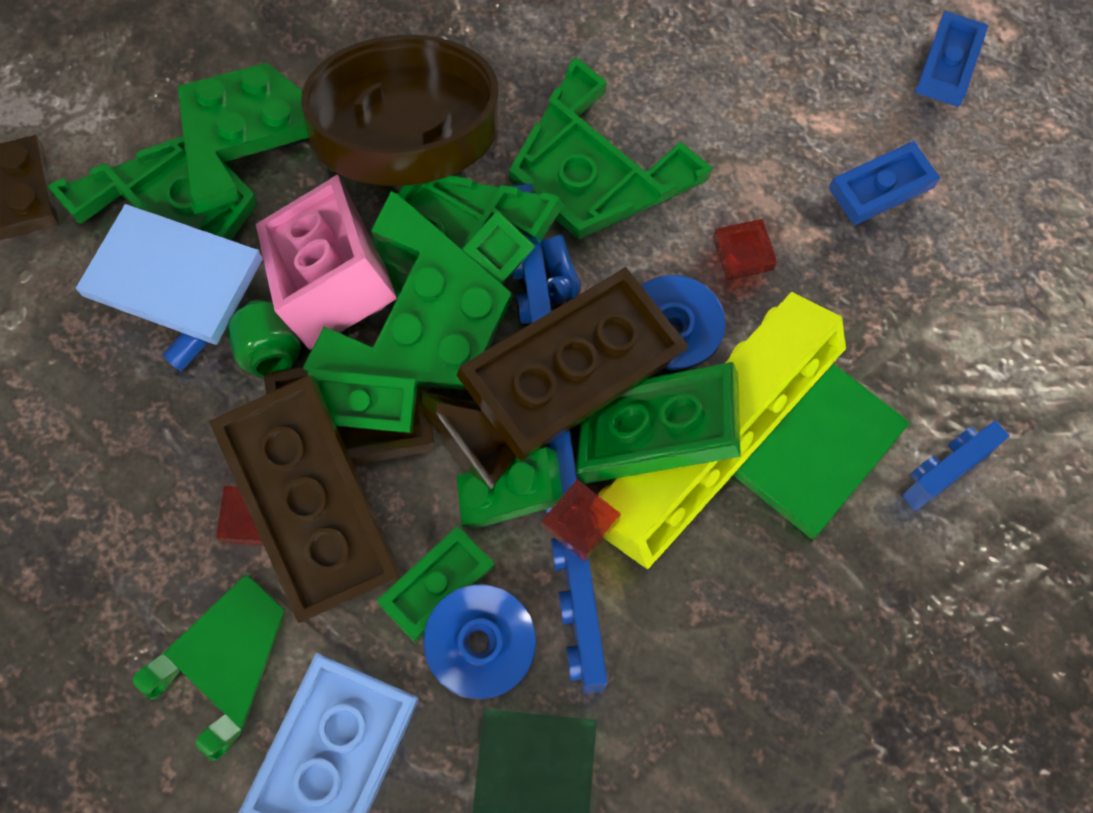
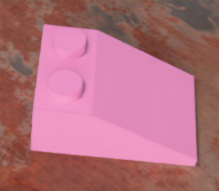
(322, 263)

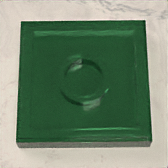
(534, 763)

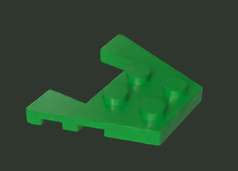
(233, 119)
(590, 172)
(155, 184)
(461, 209)
(440, 317)

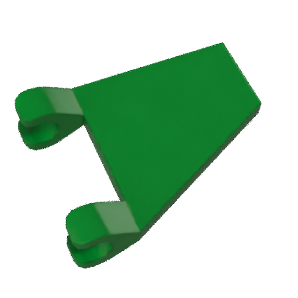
(223, 659)

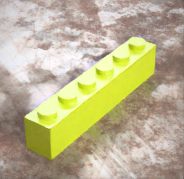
(773, 374)

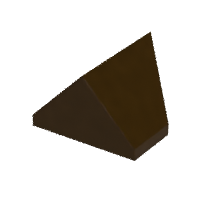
(468, 436)

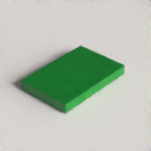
(663, 425)
(821, 451)

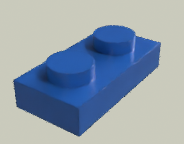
(951, 58)
(884, 183)
(968, 451)

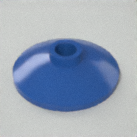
(694, 311)
(508, 634)

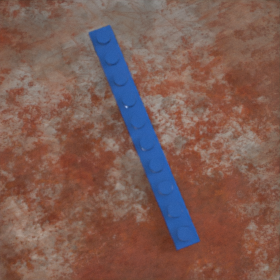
(578, 603)

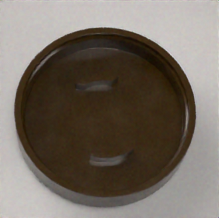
(401, 109)

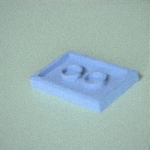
(170, 274)
(332, 743)

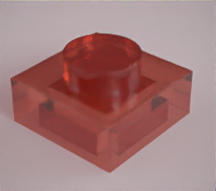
(744, 249)
(580, 520)
(235, 522)

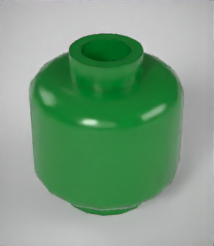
(262, 339)

